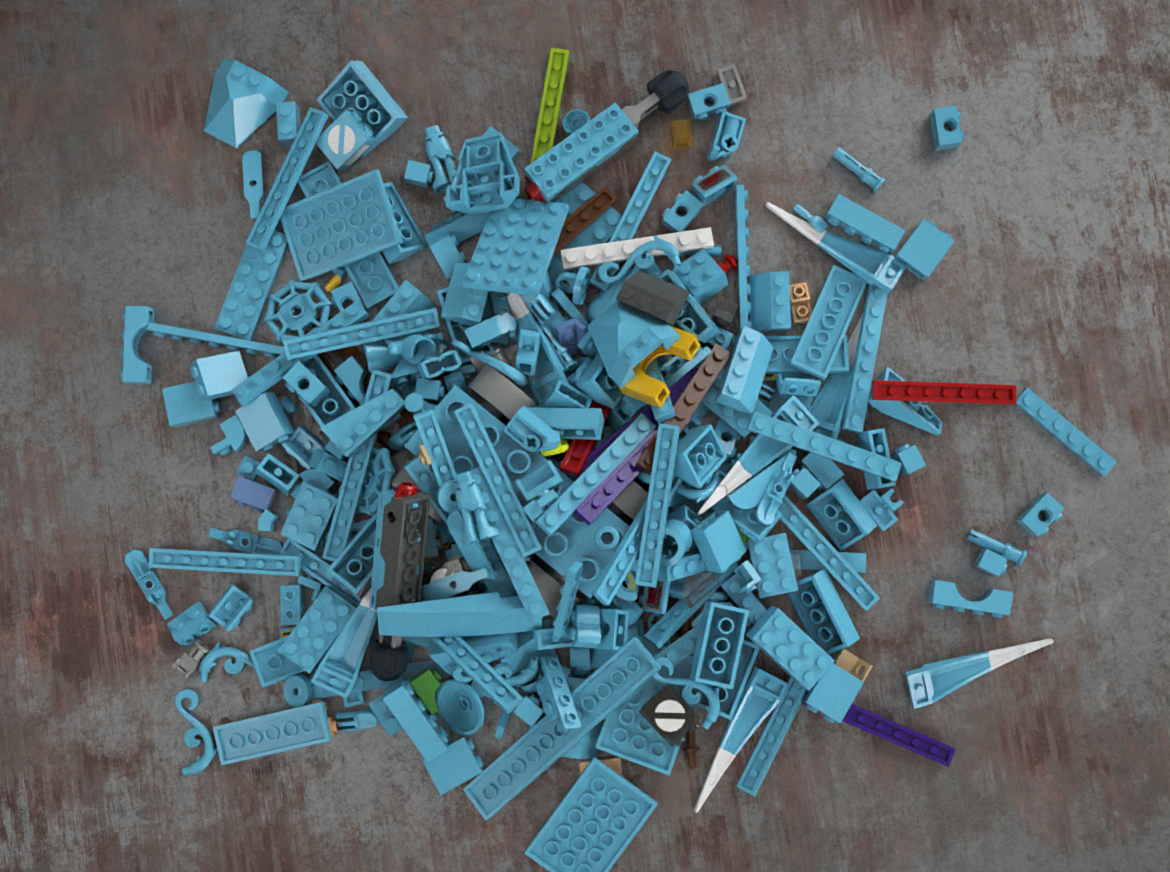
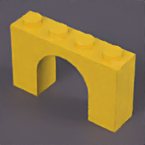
(653, 390)

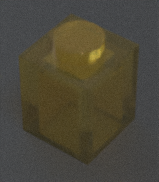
(681, 134)

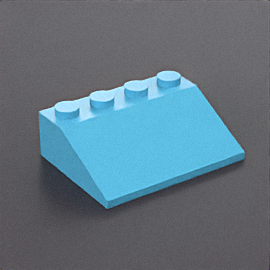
(361, 92)

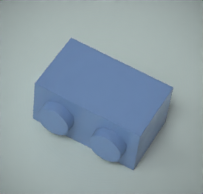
(254, 494)

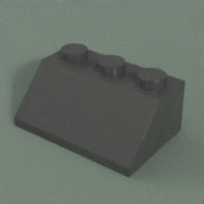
(653, 297)

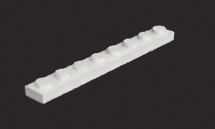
(621, 250)

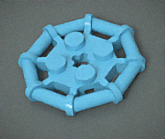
(293, 301)
(376, 481)

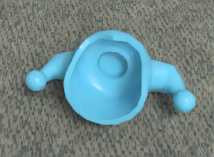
(415, 347)

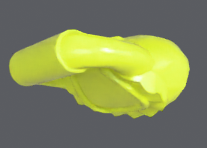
(561, 448)

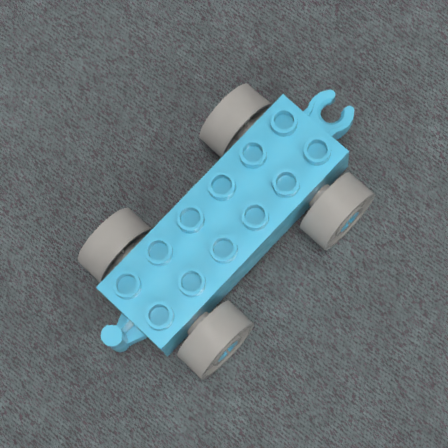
(574, 538)

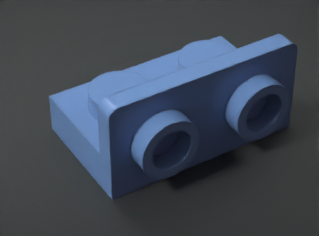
(570, 334)

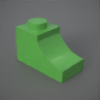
(425, 685)

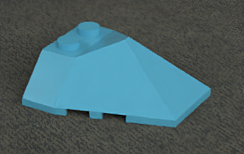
(240, 102)
(484, 177)
(627, 338)

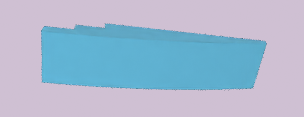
(457, 617)

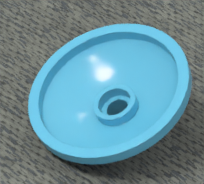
(460, 707)

